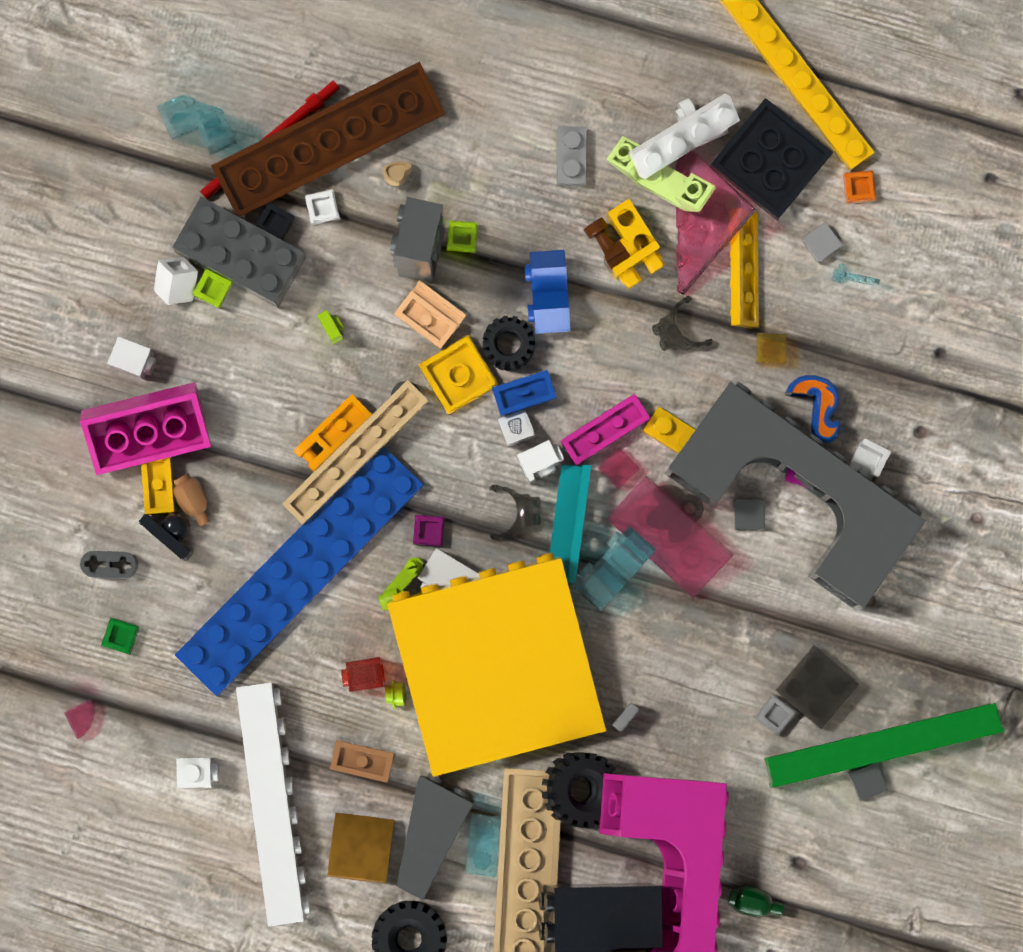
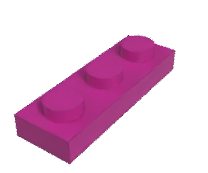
(605, 429)

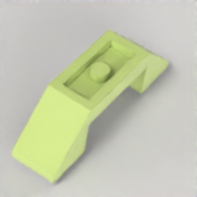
(681, 191)

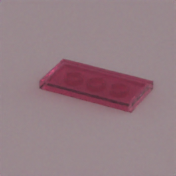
(681, 543)

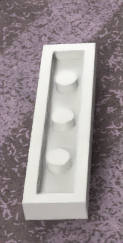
(684, 136)

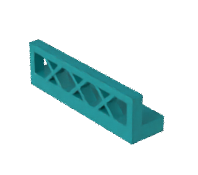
(570, 517)

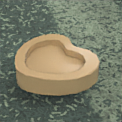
(396, 172)

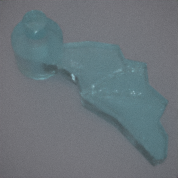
(840, 275)

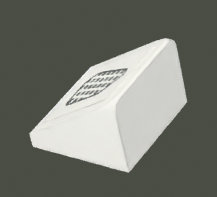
(516, 428)

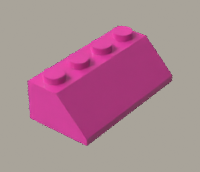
(145, 428)

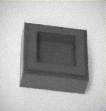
(749, 514)
(868, 781)

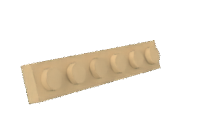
(355, 452)

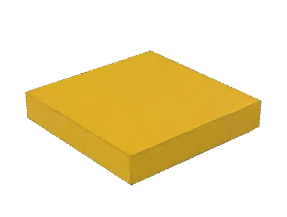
(458, 375)

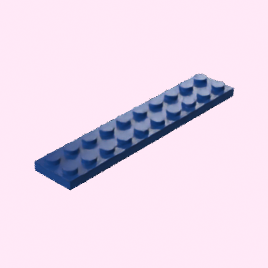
(298, 571)

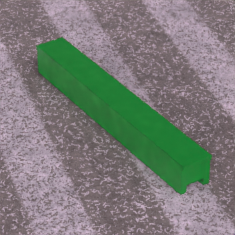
(883, 745)

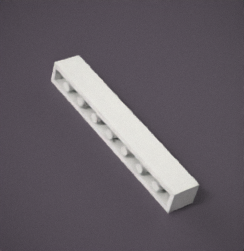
(271, 804)

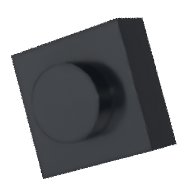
(275, 221)

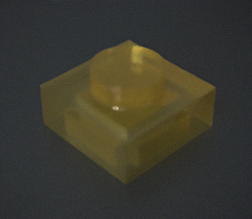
(770, 348)

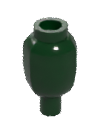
(753, 902)

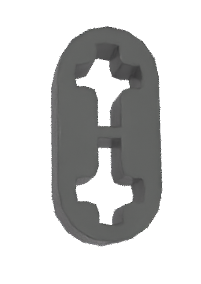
(109, 557)

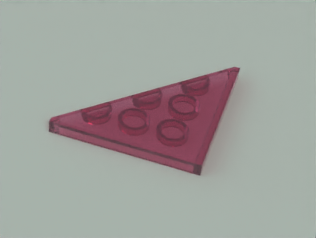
(706, 232)

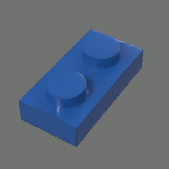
(524, 393)

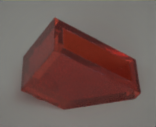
(364, 675)

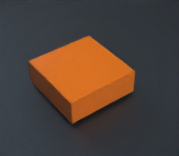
(859, 186)

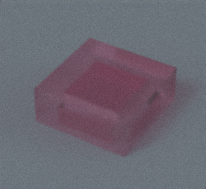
(618, 468)

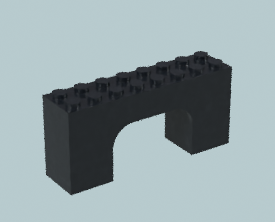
(600, 917)

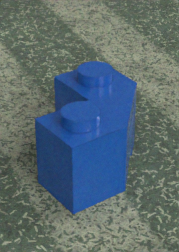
(549, 291)

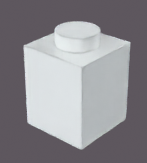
(132, 358)

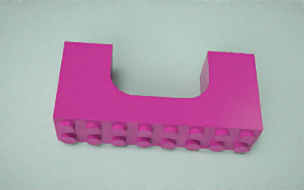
(689, 830)

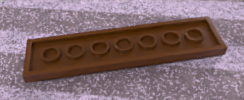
(328, 139)

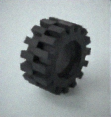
(502, 326)

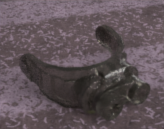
(670, 334)
(526, 512)

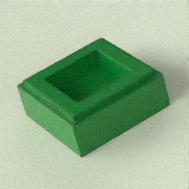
(120, 636)

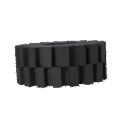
(559, 784)
(409, 915)

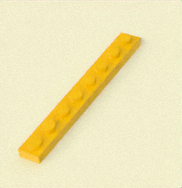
(800, 81)

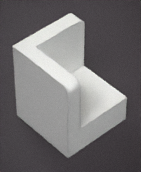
(175, 280)
(869, 458)

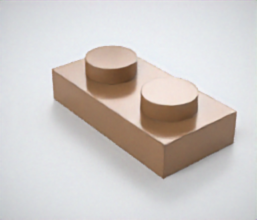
(362, 761)

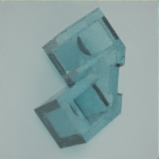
(187, 115)
(615, 568)

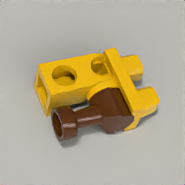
(632, 249)

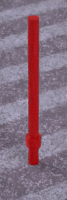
(313, 104)

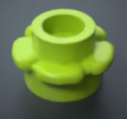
(396, 694)

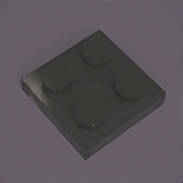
(817, 687)

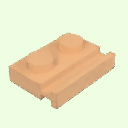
(430, 315)

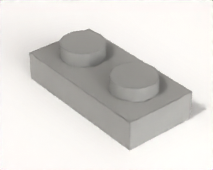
(571, 156)

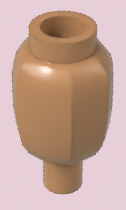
(191, 498)

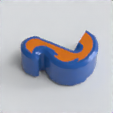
(825, 403)

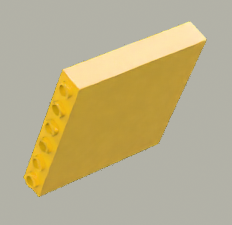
(496, 664)

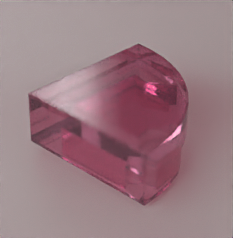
(81, 718)

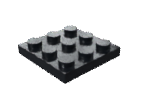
(771, 159)

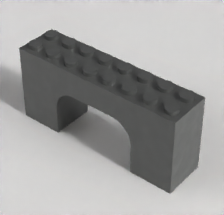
(869, 519)

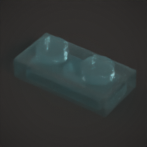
(483, 845)

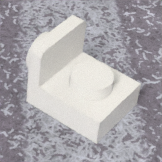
(196, 772)

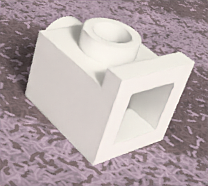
(540, 460)

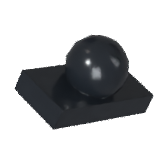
(172, 529)

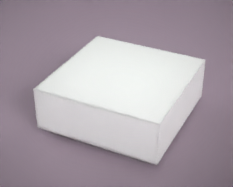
(322, 207)

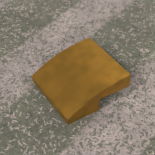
(360, 848)

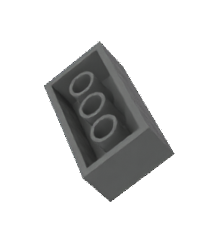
(419, 239)
(239, 252)

